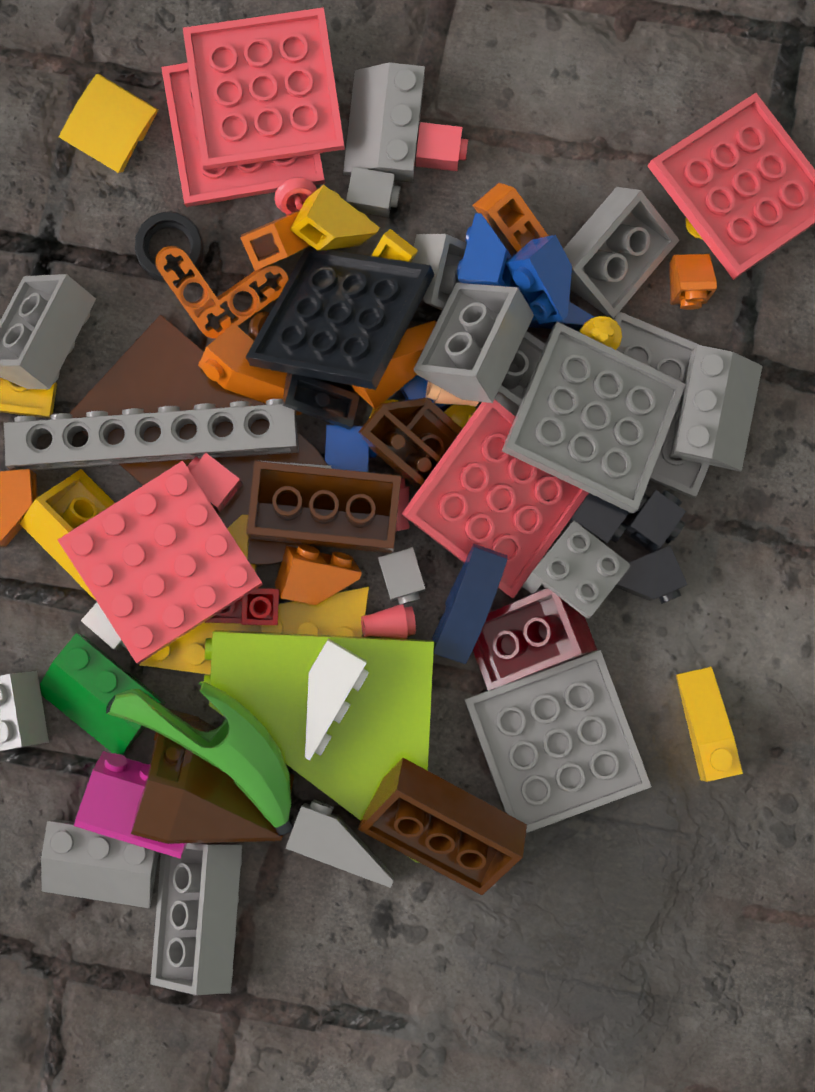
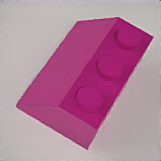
(113, 799)

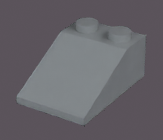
(331, 841)

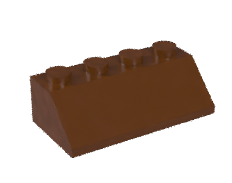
(323, 507)
(444, 827)

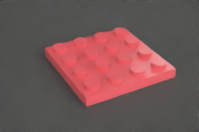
(263, 88)
(228, 182)
(740, 184)
(493, 499)
(160, 562)

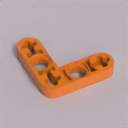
(209, 302)

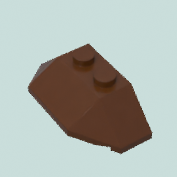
(410, 436)

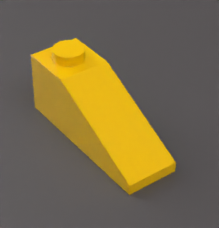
(708, 725)

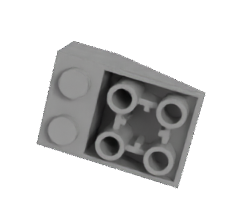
(21, 711)

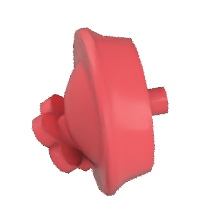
(293, 193)

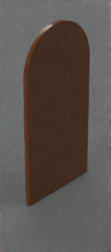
(165, 372)

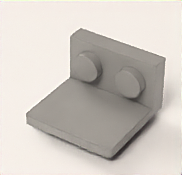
(578, 570)

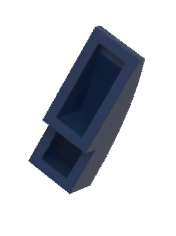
(469, 604)

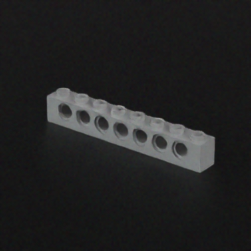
(24, 432)

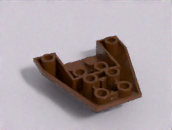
(194, 800)

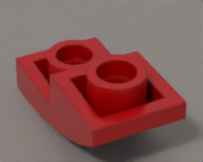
(255, 608)

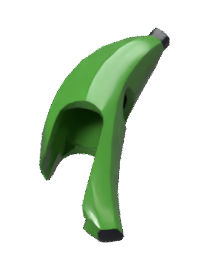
(236, 747)

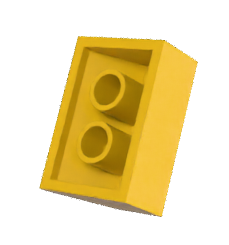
(63, 510)

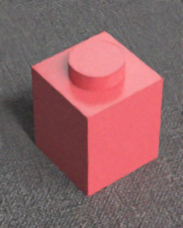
(440, 146)
(214, 480)

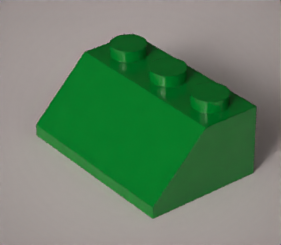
(83, 684)

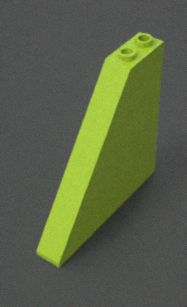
(381, 726)

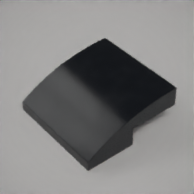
(321, 399)

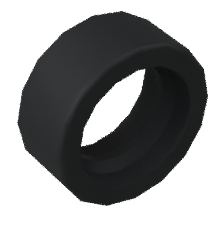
(161, 221)

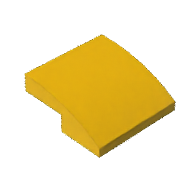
(108, 123)

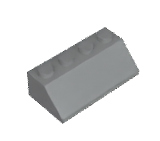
(197, 919)

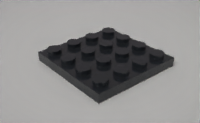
(340, 317)

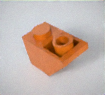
(272, 242)
(691, 280)
(17, 494)
(314, 576)

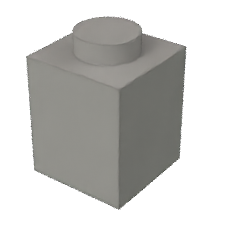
(372, 191)
(402, 576)

